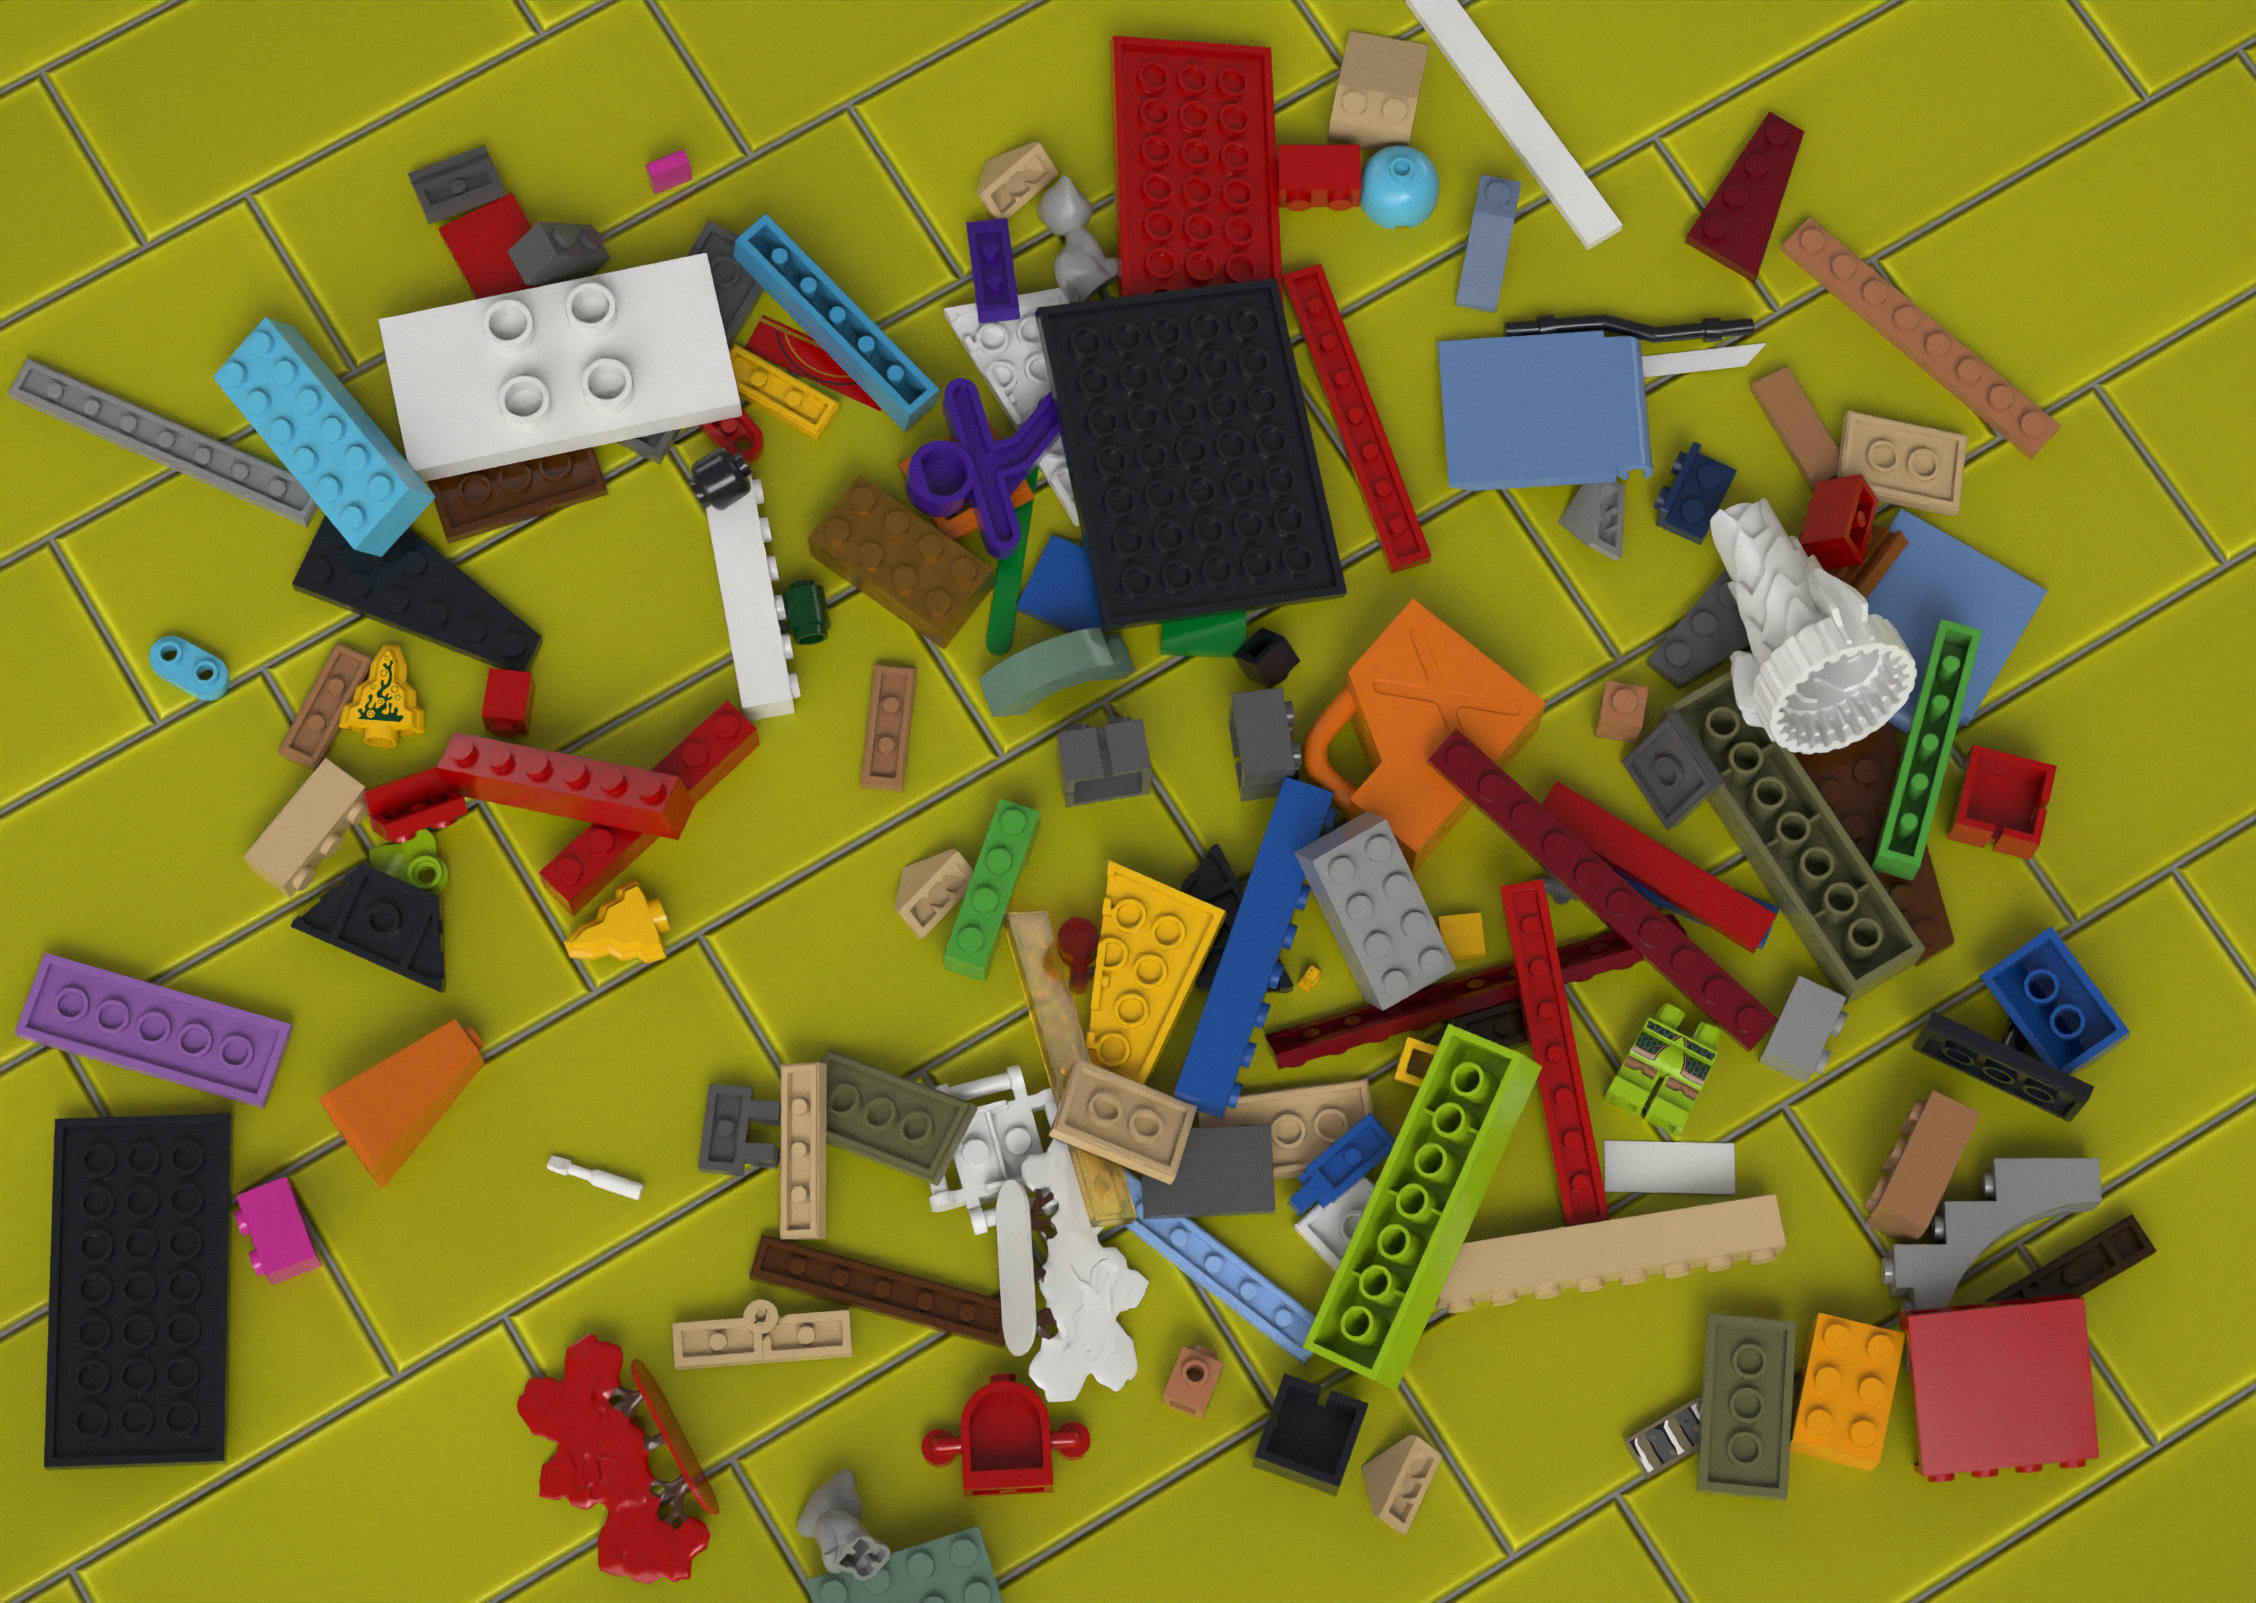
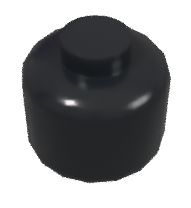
(721, 478)

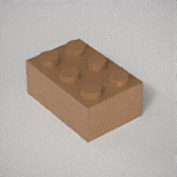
(1919, 1167)

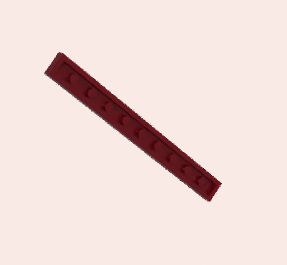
(1602, 890)
(1440, 1002)

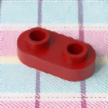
(732, 431)

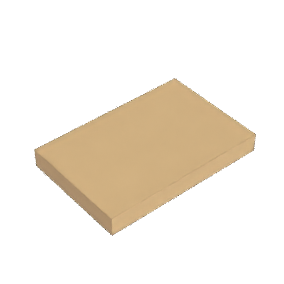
(1904, 462)
(1123, 1121)

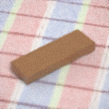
(1797, 426)
(320, 714)
(888, 728)

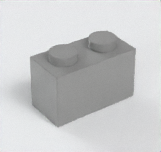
(1803, 1030)

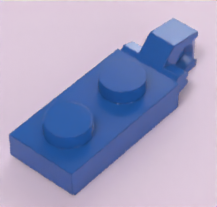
(1343, 1165)

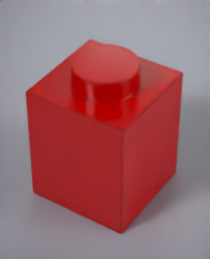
(508, 702)

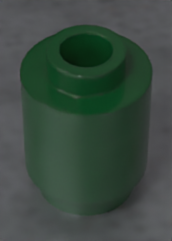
(806, 612)

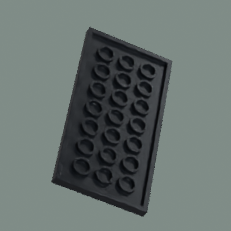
(139, 1292)

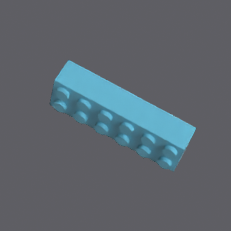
(324, 437)

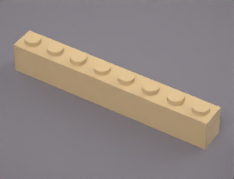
(1614, 1251)

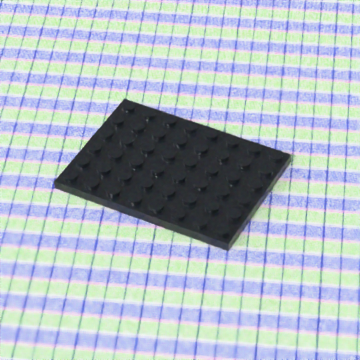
(1189, 454)

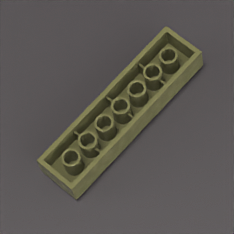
(1799, 847)

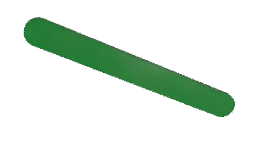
(1009, 582)

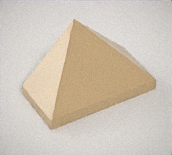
(1014, 179)
(932, 890)
(1400, 1480)

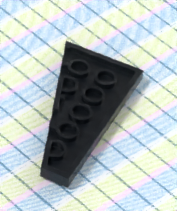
(417, 594)

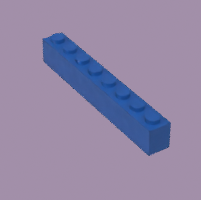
(1253, 949)

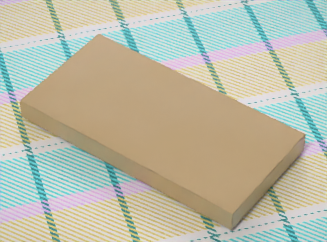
(1301, 1120)

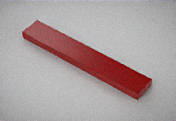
(1661, 869)

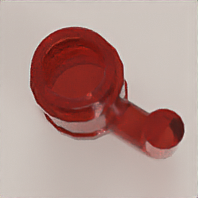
(1078, 949)

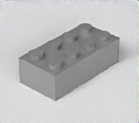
(1375, 910)

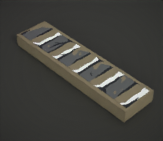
(1668, 1439)

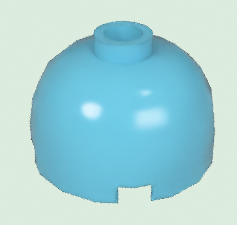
(1399, 187)

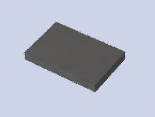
(1218, 1175)

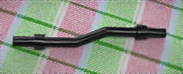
(1709, 329)

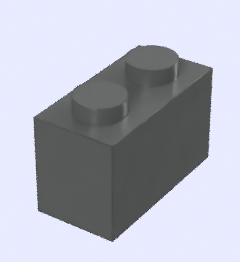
(558, 253)

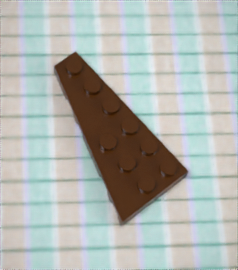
(1857, 790)

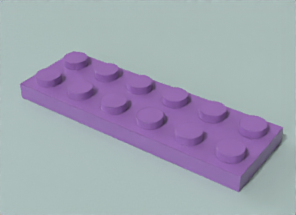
(154, 1030)

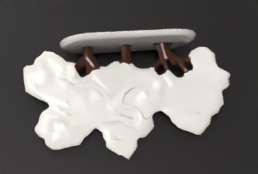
(1080, 1282)

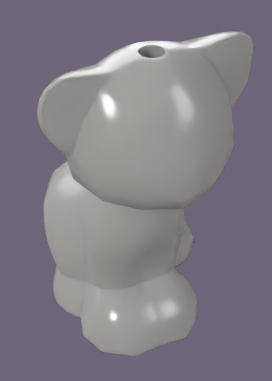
(1081, 264)
(835, 1522)

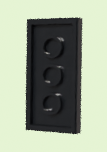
(2002, 1067)

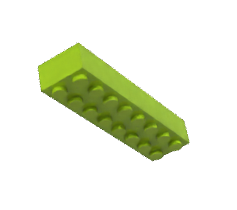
(1422, 1206)

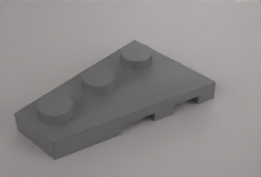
(1702, 637)

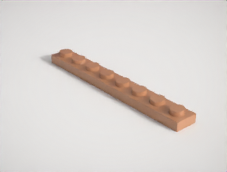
(1920, 338)

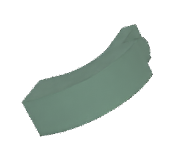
(1052, 666)

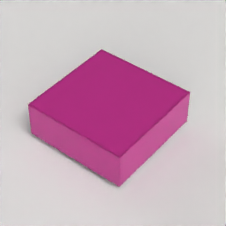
(669, 171)

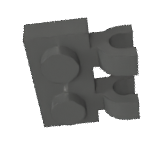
(728, 1127)

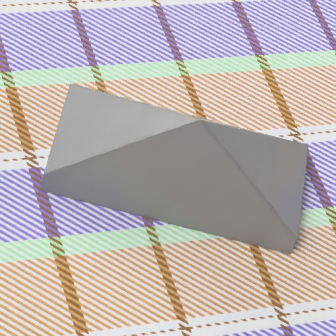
(1597, 517)

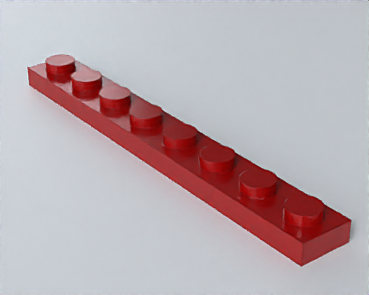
(1356, 419)
(1555, 1049)

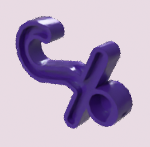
(979, 467)

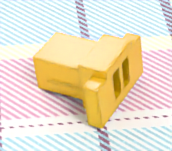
(1310, 979)

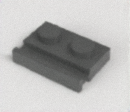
(457, 184)

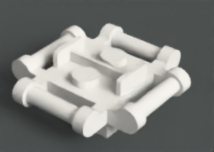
(994, 1146)

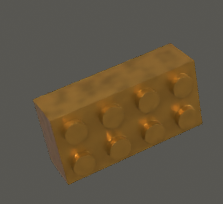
(901, 562)

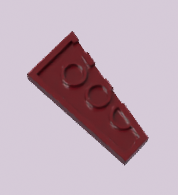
(1746, 204)

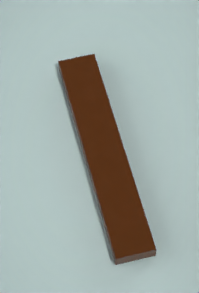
(878, 1290)

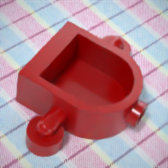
(1005, 1441)

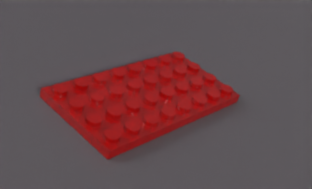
(1193, 164)

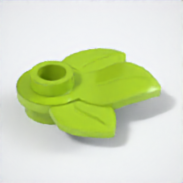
(411, 860)

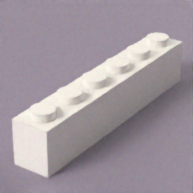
(752, 608)

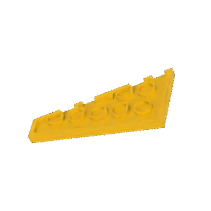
(1145, 969)

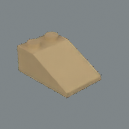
(1377, 92)

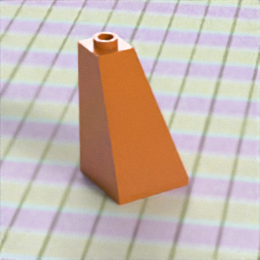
(403, 1097)

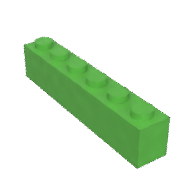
(1926, 750)

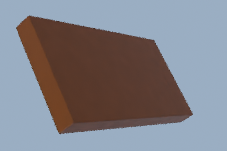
(515, 492)

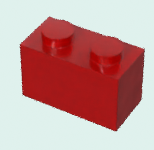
(1319, 176)
(1839, 521)

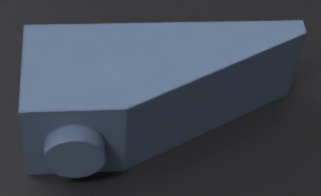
(1488, 243)

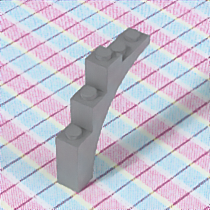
(2017, 1195)

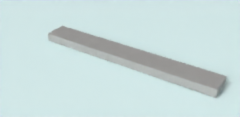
(163, 441)

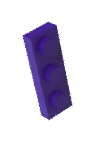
(993, 270)

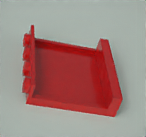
(2001, 1386)

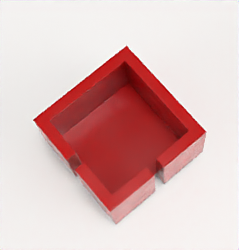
(1998, 800)

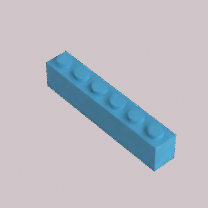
(835, 322)

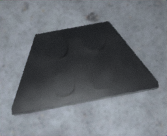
(1218, 886)
(383, 924)

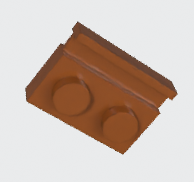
(1879, 556)

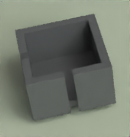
(1262, 737)
(1103, 762)

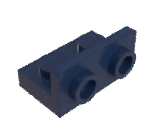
(1694, 494)

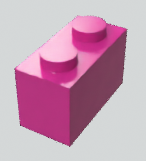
(277, 1231)

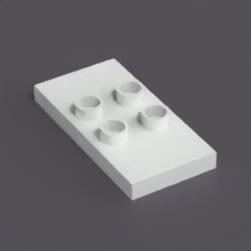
(560, 367)

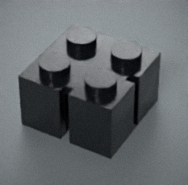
(1310, 1439)

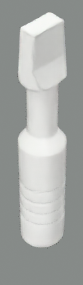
(598, 1178)

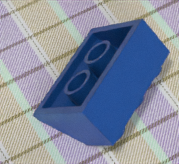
(2055, 1004)

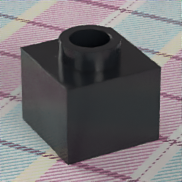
(1266, 658)

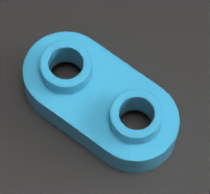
(188, 666)

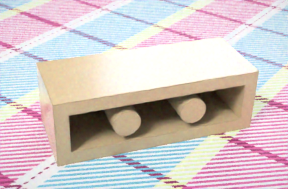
(308, 829)

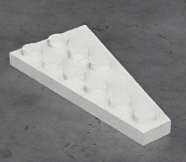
(1016, 372)

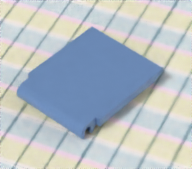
(1543, 410)
(1955, 583)

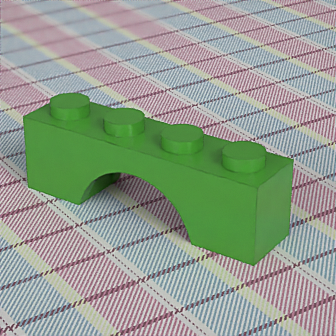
(991, 889)

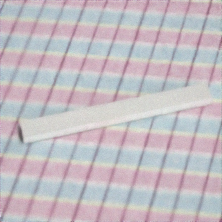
(1518, 120)

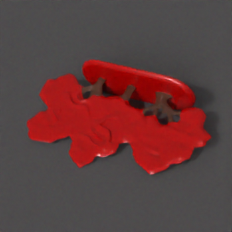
(606, 1462)

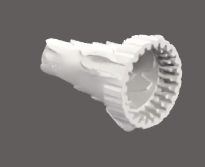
(1818, 660)

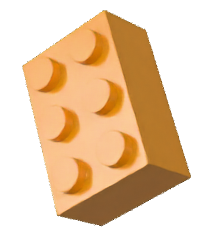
(1845, 1391)

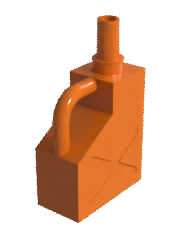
(1403, 705)

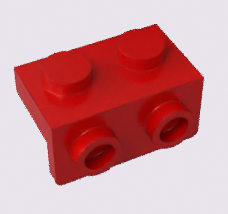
(412, 804)

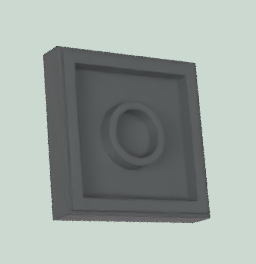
(1672, 771)

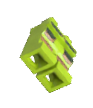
(1666, 1055)

